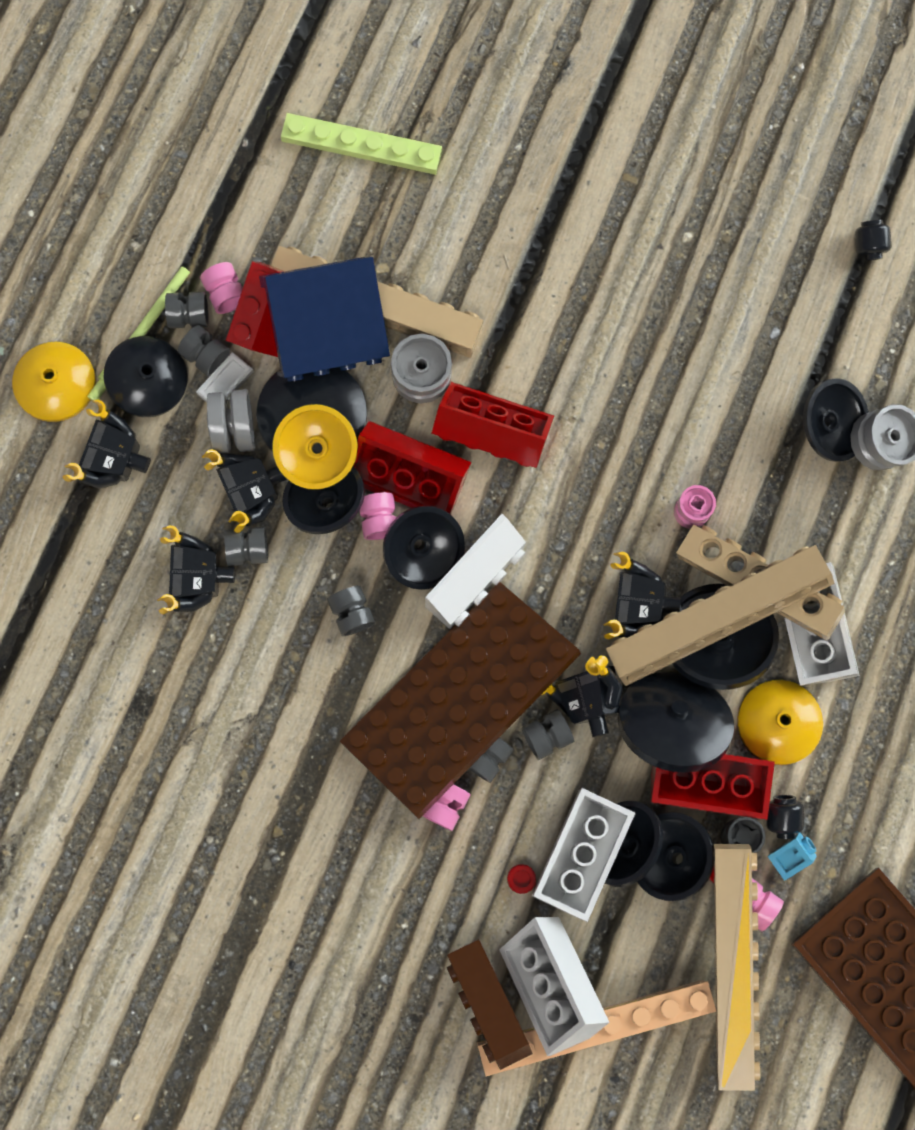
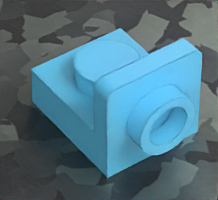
(793, 856)

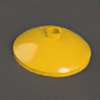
(62, 394)
(295, 442)
(761, 725)

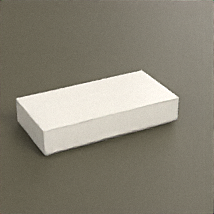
(226, 377)

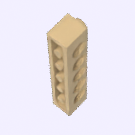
(701, 539)

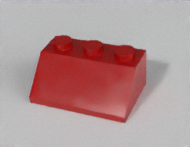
(252, 319)

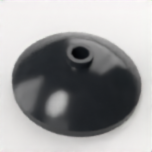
(141, 393)
(830, 416)
(308, 508)
(440, 547)
(646, 838)
(680, 881)

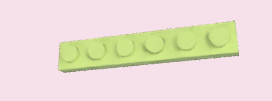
(361, 143)

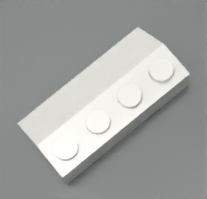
(475, 572)
(821, 659)
(583, 854)
(553, 985)

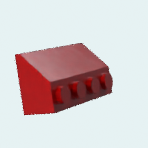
(492, 425)
(409, 469)
(730, 787)

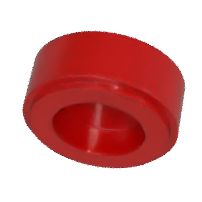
(521, 879)

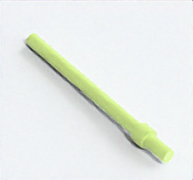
(145, 324)

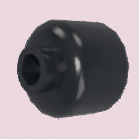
(873, 239)
(785, 816)

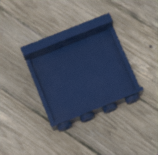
(326, 317)

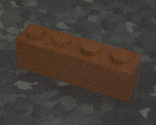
(489, 1004)

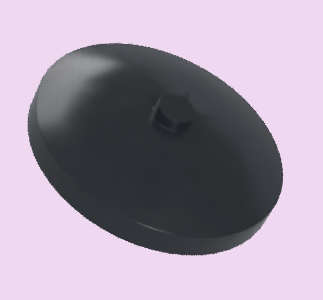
(333, 390)
(734, 659)
(675, 722)

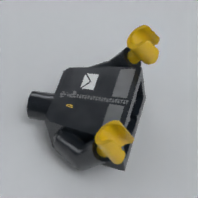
(109, 452)
(246, 485)
(193, 573)
(639, 598)
(589, 695)

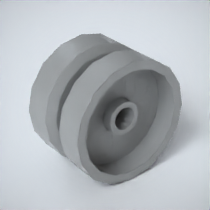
(421, 352)
(227, 422)
(885, 437)

